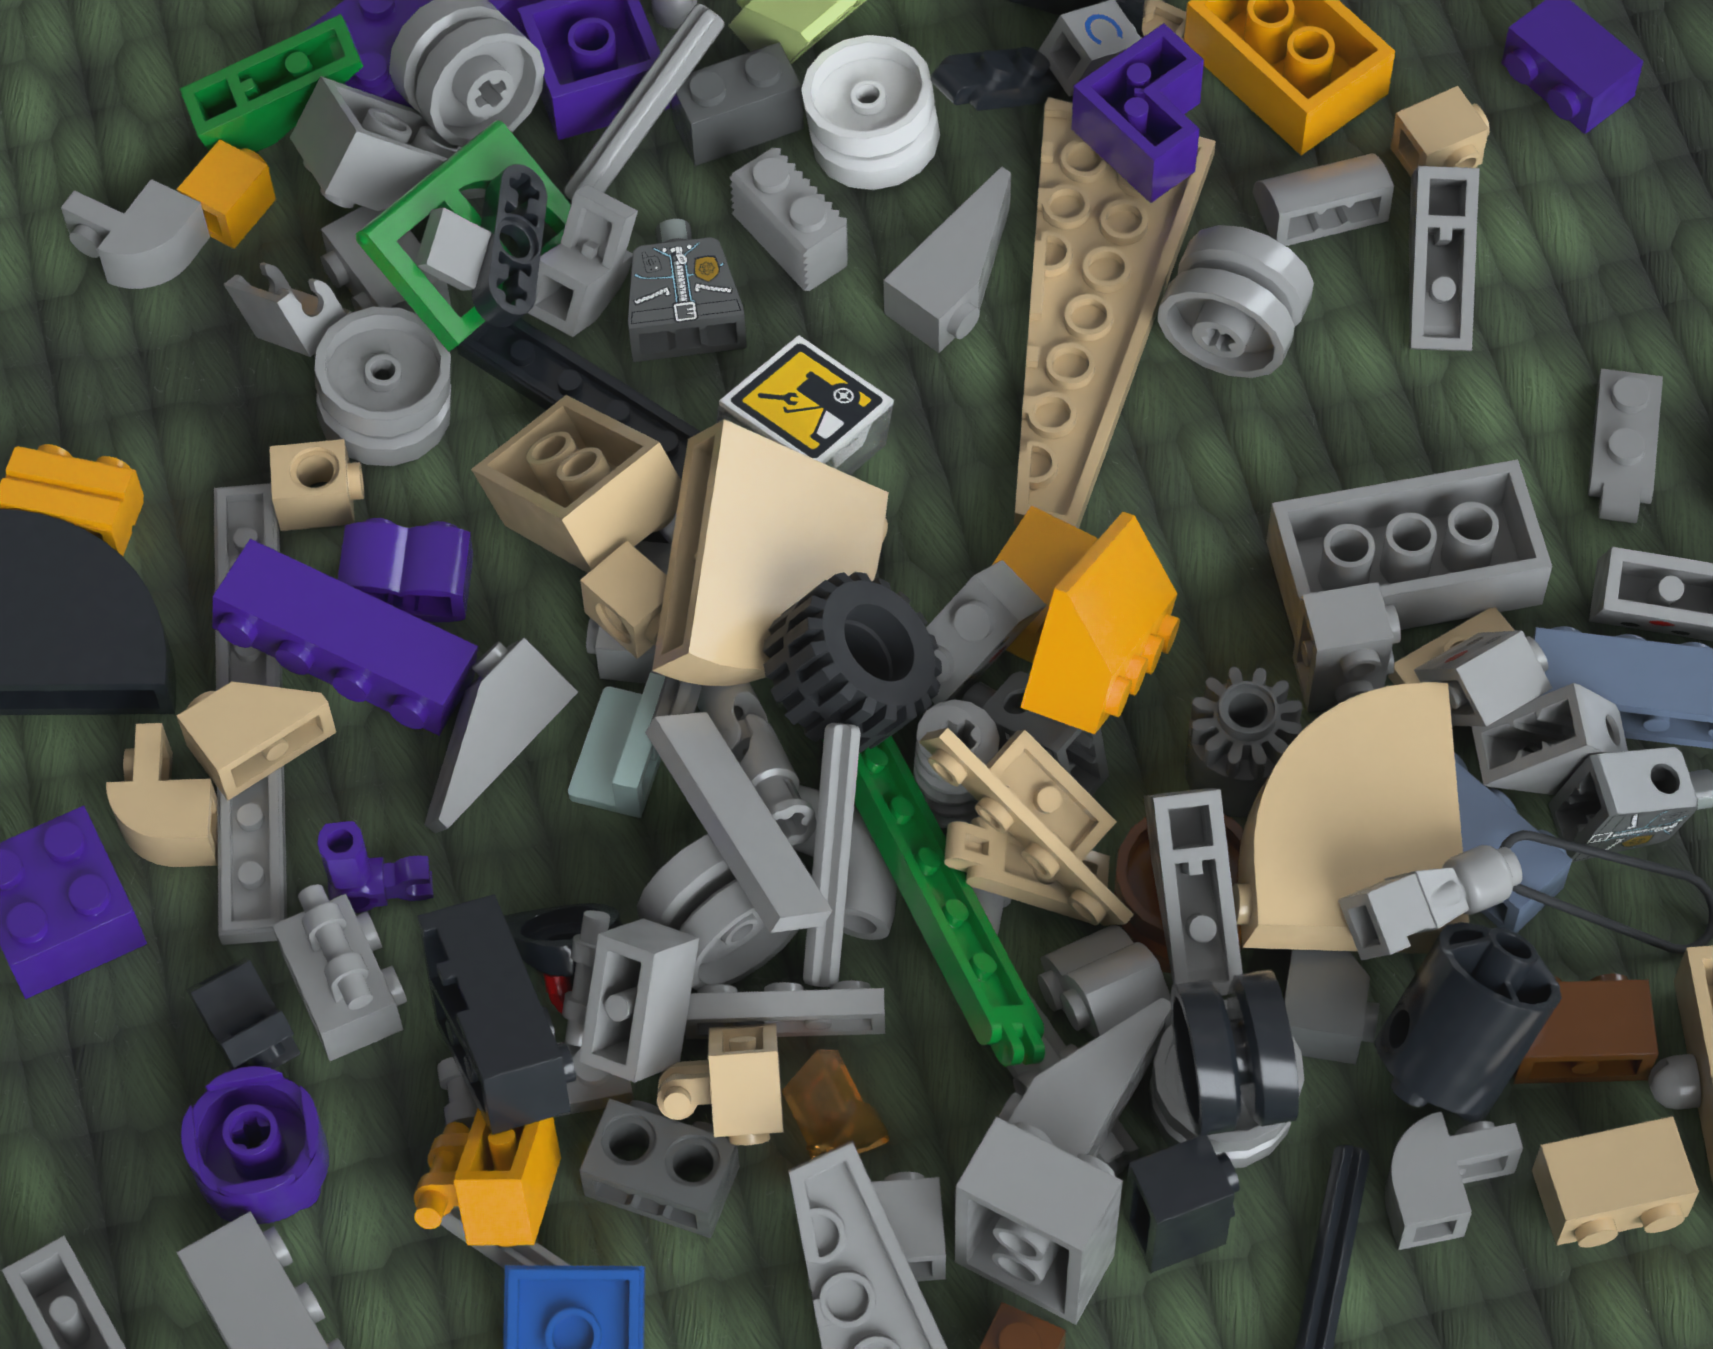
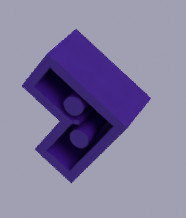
(1136, 112)

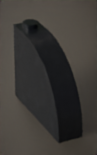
(76, 625)

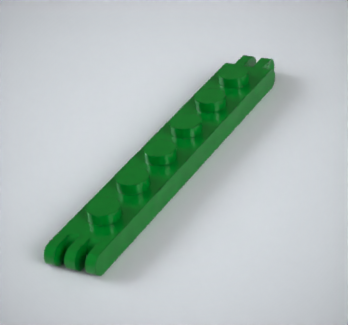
(946, 908)

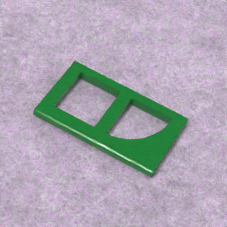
(466, 169)

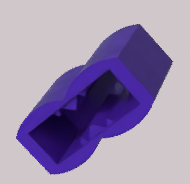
(410, 568)

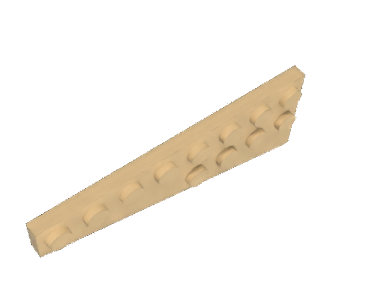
(1092, 305)

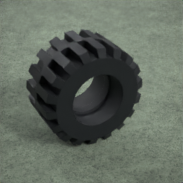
(853, 659)

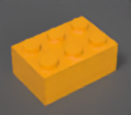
(1292, 61)

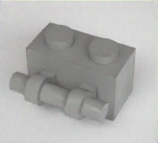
(338, 974)
(629, 995)

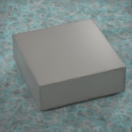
(453, 249)

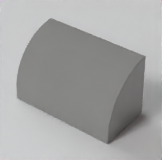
(1325, 199)

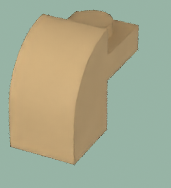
(163, 817)

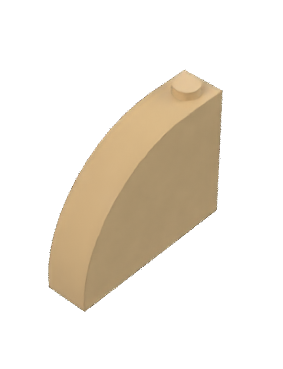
(749, 543)
(1344, 808)

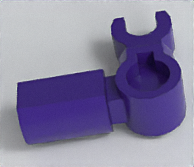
(366, 879)

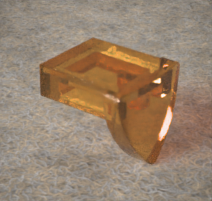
(831, 1107)

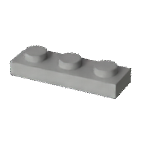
(844, 1010)

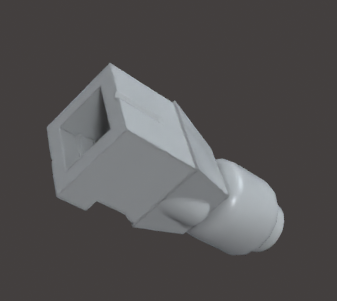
(1428, 899)

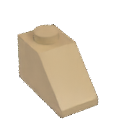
(252, 731)

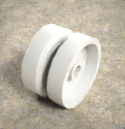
(871, 112)

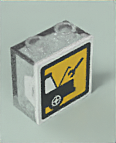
(812, 407)

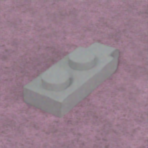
(1624, 443)

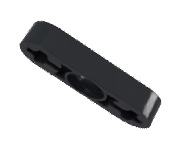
(526, 227)

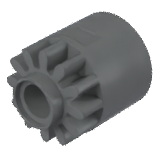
(1239, 737)

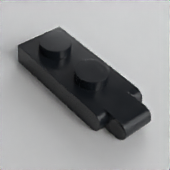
(997, 78)

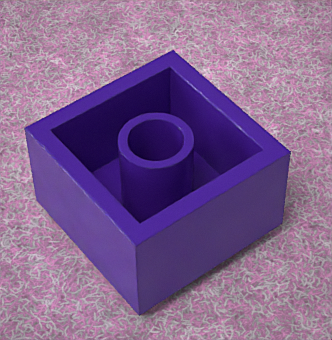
(590, 58)
(61, 904)

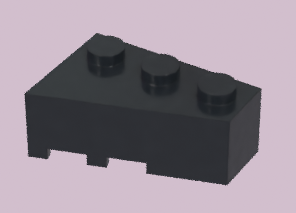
(493, 1016)

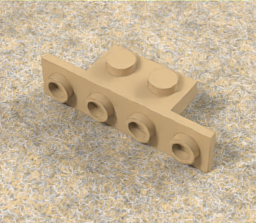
(1041, 808)

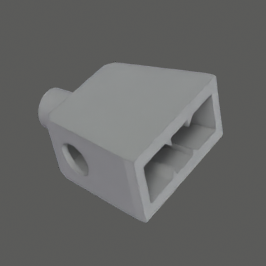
(1561, 732)

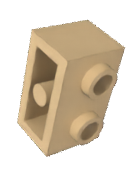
(1615, 1182)

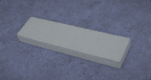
(738, 822)

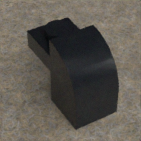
(243, 1018)

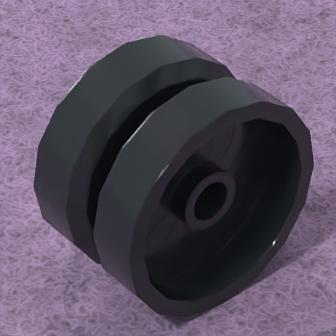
(1235, 1052)

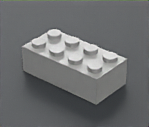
(1431, 542)

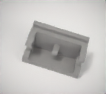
(285, 314)

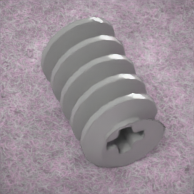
(978, 733)

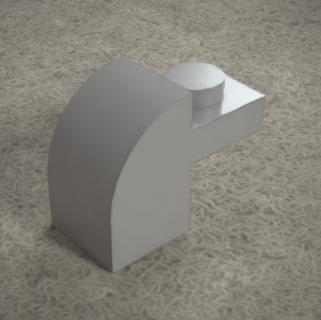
(145, 243)
(588, 264)
(1429, 1173)

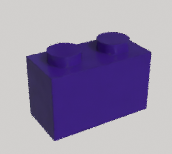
(1571, 63)

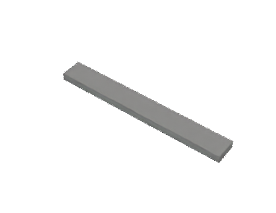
(253, 822)

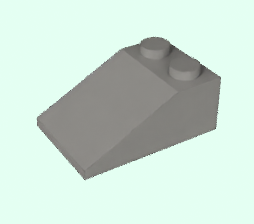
(367, 146)

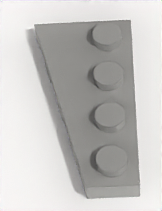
(854, 1260)

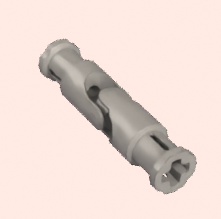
(757, 749)

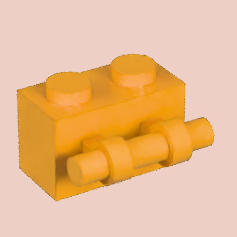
(493, 1179)

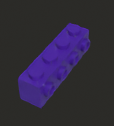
(343, 637)

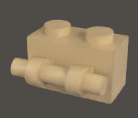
(737, 1080)

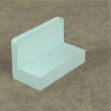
(617, 754)

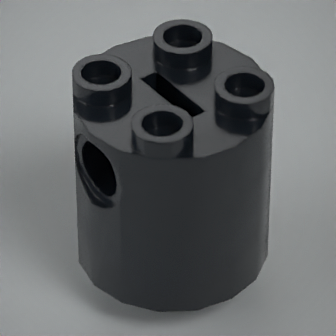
(1467, 1019)

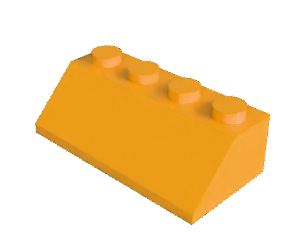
(1103, 630)

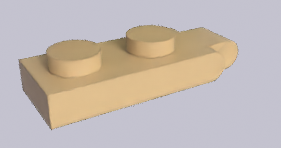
(996, 866)

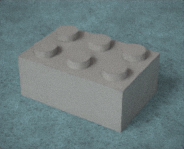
(1037, 1218)

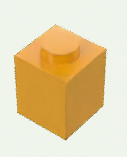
(232, 191)

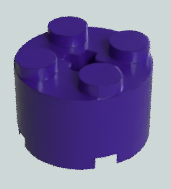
(248, 1109)

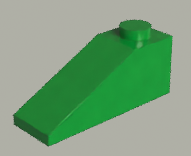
(267, 92)

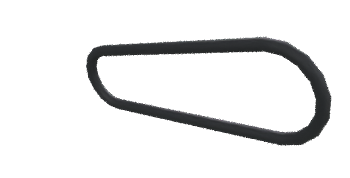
(1622, 859)

